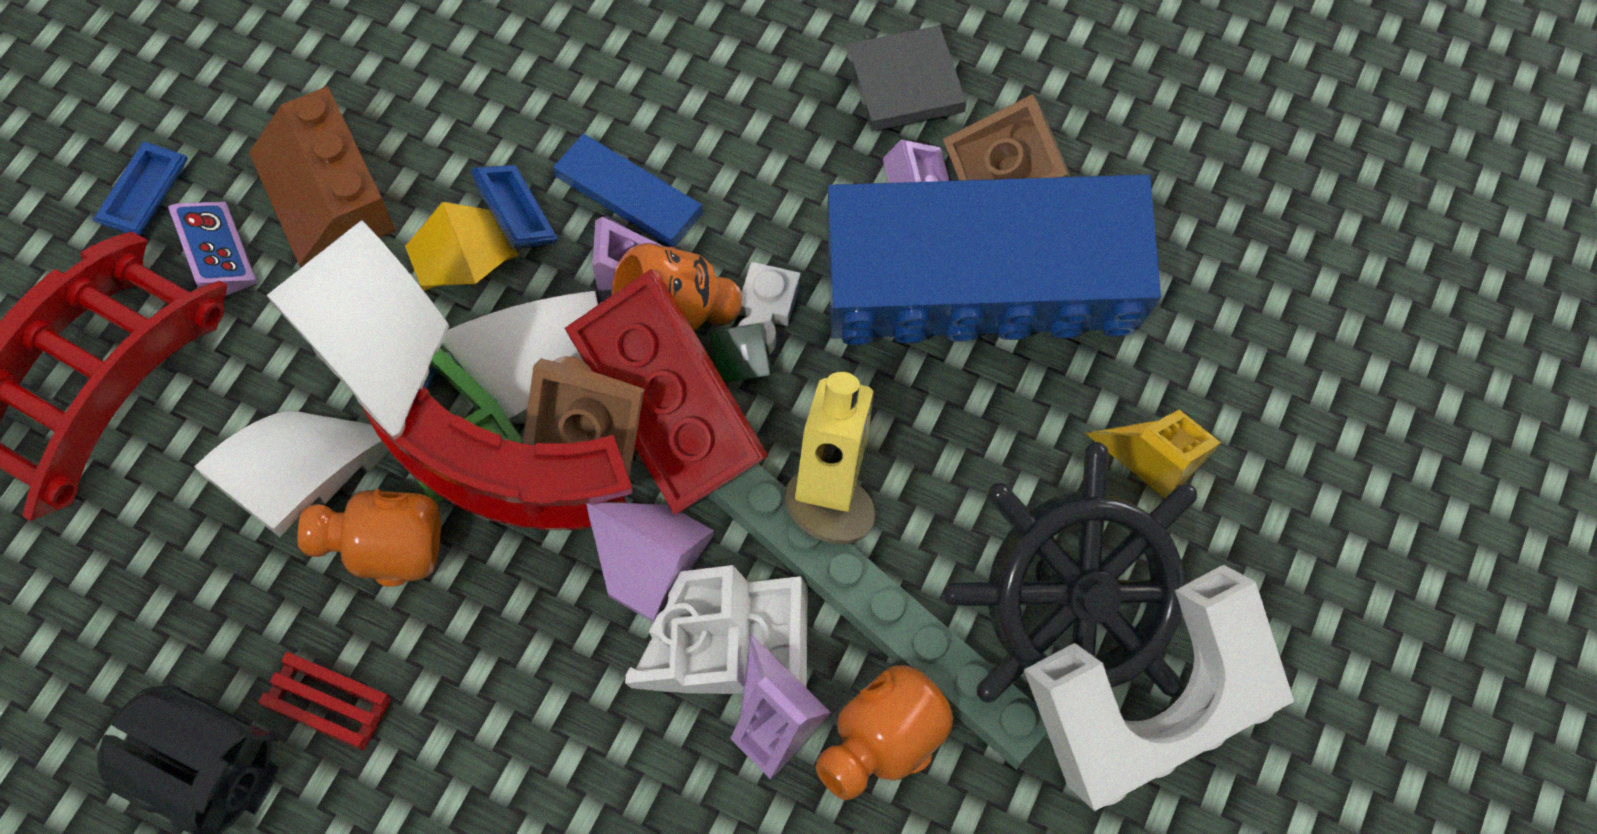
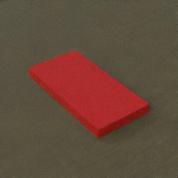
(688, 419)

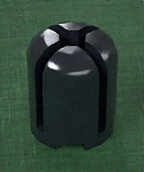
(187, 760)

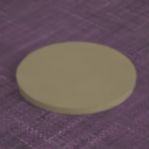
(832, 524)

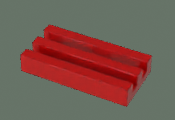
(284, 682)

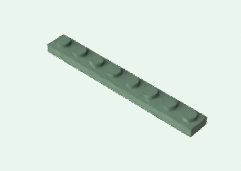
(885, 615)

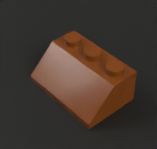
(316, 175)

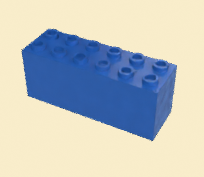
(991, 258)

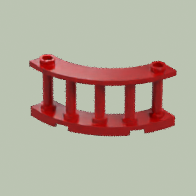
(35, 327)
(504, 479)

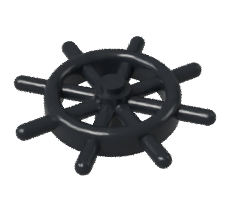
(1085, 586)

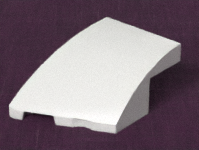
(365, 322)
(506, 344)
(289, 463)
(707, 627)

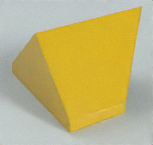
(457, 246)
(1160, 450)

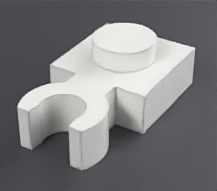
(769, 298)

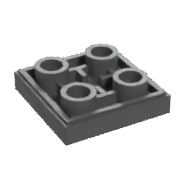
(906, 78)

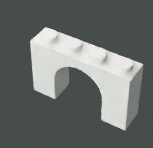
(1232, 686)

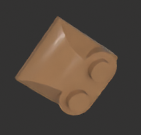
(1007, 146)
(579, 405)

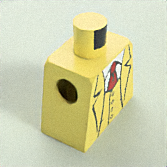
(840, 418)

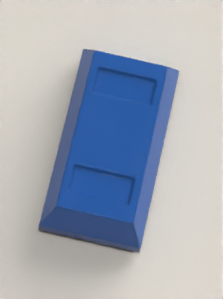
(141, 189)
(513, 206)

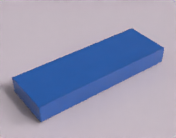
(628, 190)

